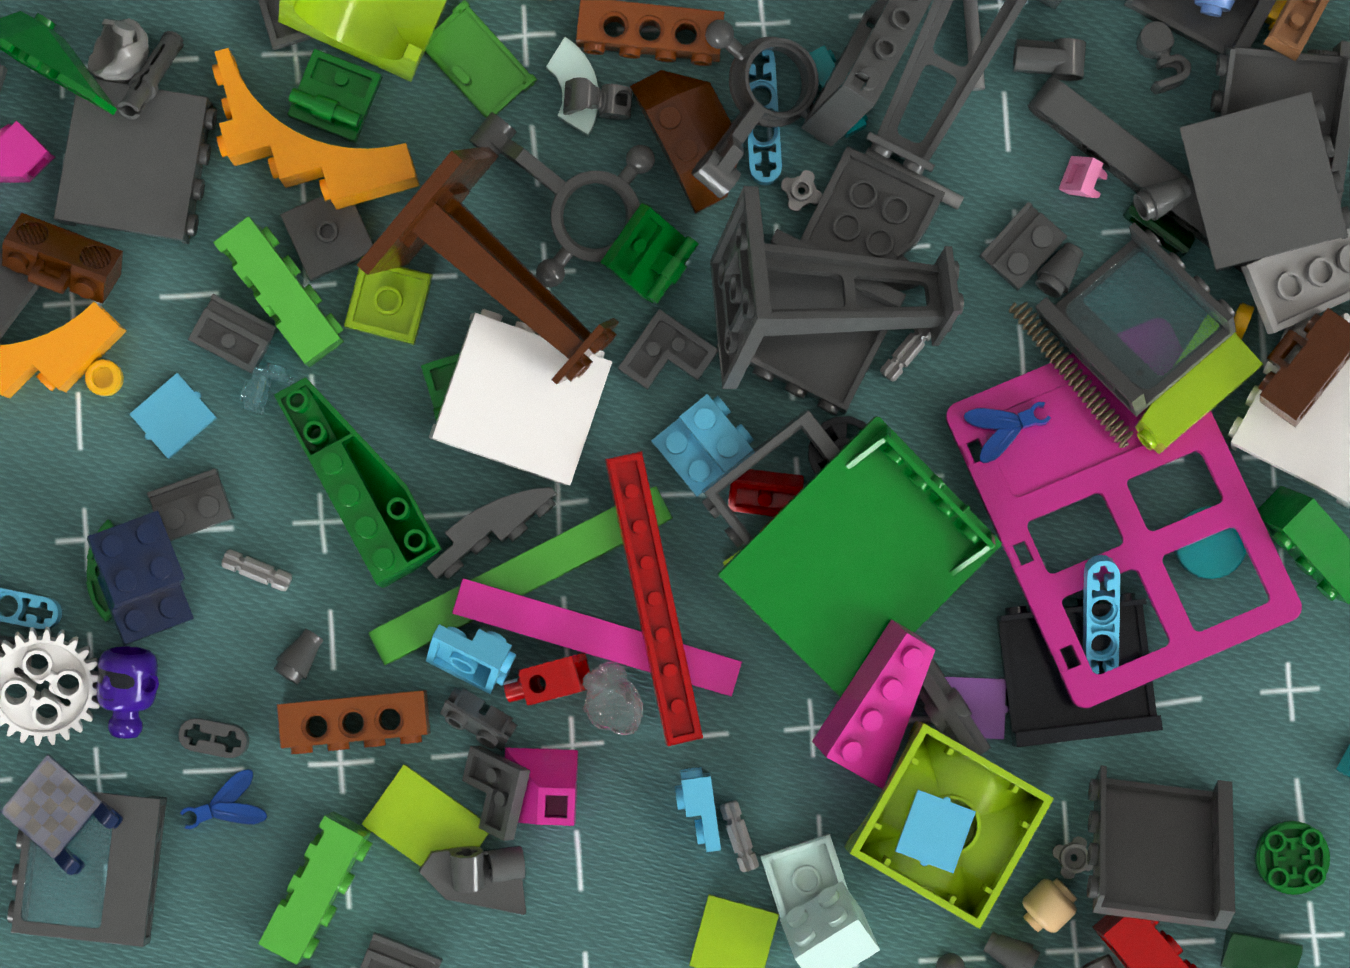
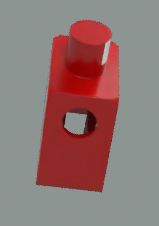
(561, 678)

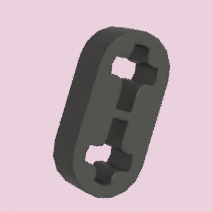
(211, 746)

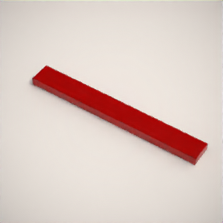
(654, 598)

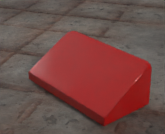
(763, 492)

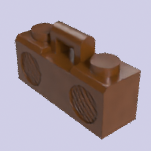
(61, 259)
(1301, 383)

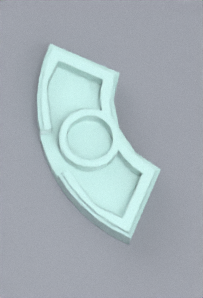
(571, 63)

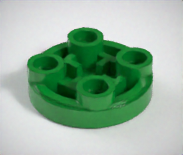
(1292, 857)

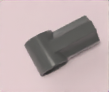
(1060, 59)

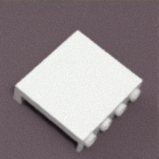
(510, 407)
(1318, 445)

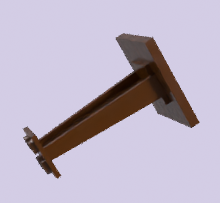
(442, 221)

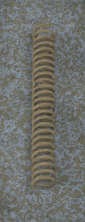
(1072, 377)

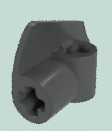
(479, 876)

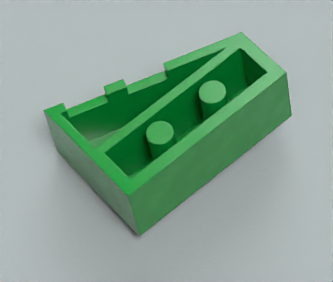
(1310, 539)

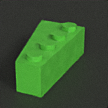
(280, 291)
(315, 888)

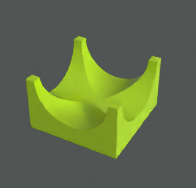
(376, 31)
(1000, 832)

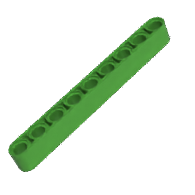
(516, 576)

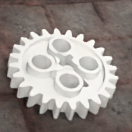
(62, 659)

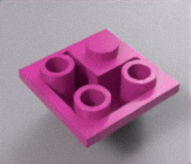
(550, 785)

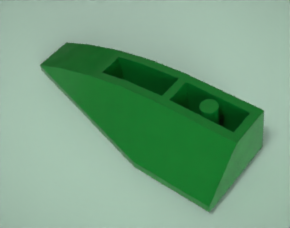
(361, 486)

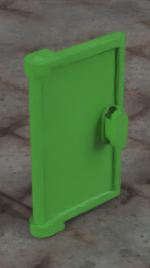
(471, 51)

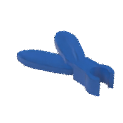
(1007, 426)
(223, 805)

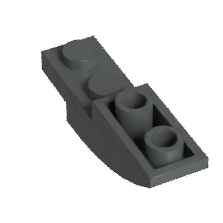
(503, 517)

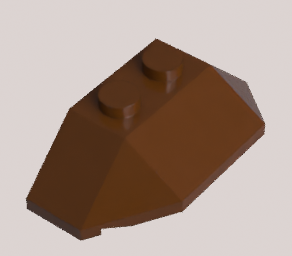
(686, 124)

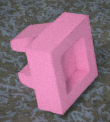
(1082, 176)

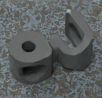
(1156, 43)
(612, 100)

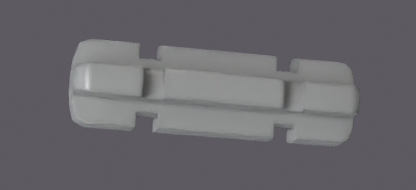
(905, 353)
(256, 570)
(739, 836)

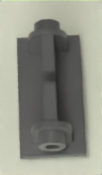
(464, 714)

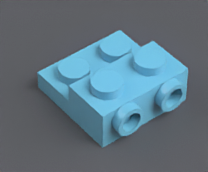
(703, 443)
(477, 662)
(697, 799)

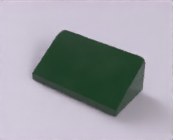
(1171, 235)
(1256, 951)

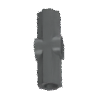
(950, 711)

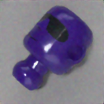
(126, 685)

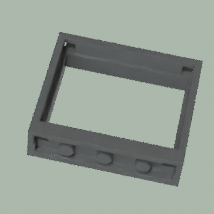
(864, 67)
(715, 503)

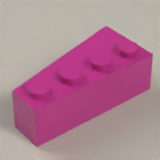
(877, 705)

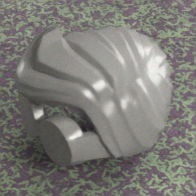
(119, 51)

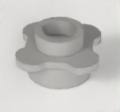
(805, 181)
(1063, 854)

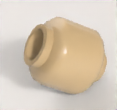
(1049, 905)

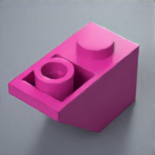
(21, 154)

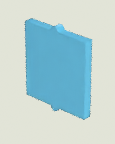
(173, 415)
(935, 831)

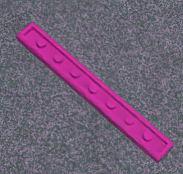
(584, 633)

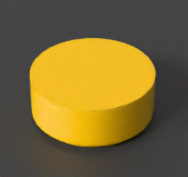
(1242, 318)
(104, 377)

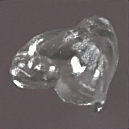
(612, 700)

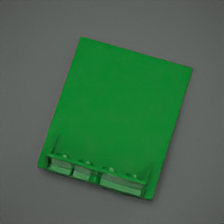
(856, 549)

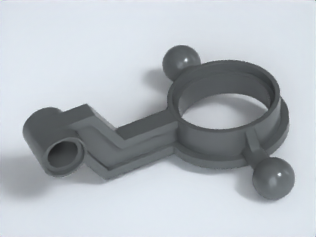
(640, 159)
(717, 166)

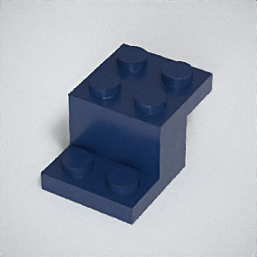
(140, 577)

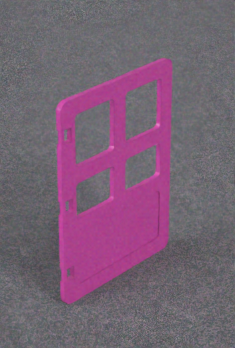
(1077, 459)

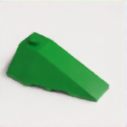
(49, 54)

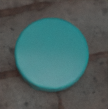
(1213, 555)

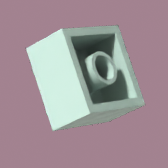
(829, 931)

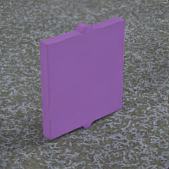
(986, 701)

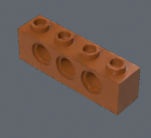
(669, 20)
(296, 716)

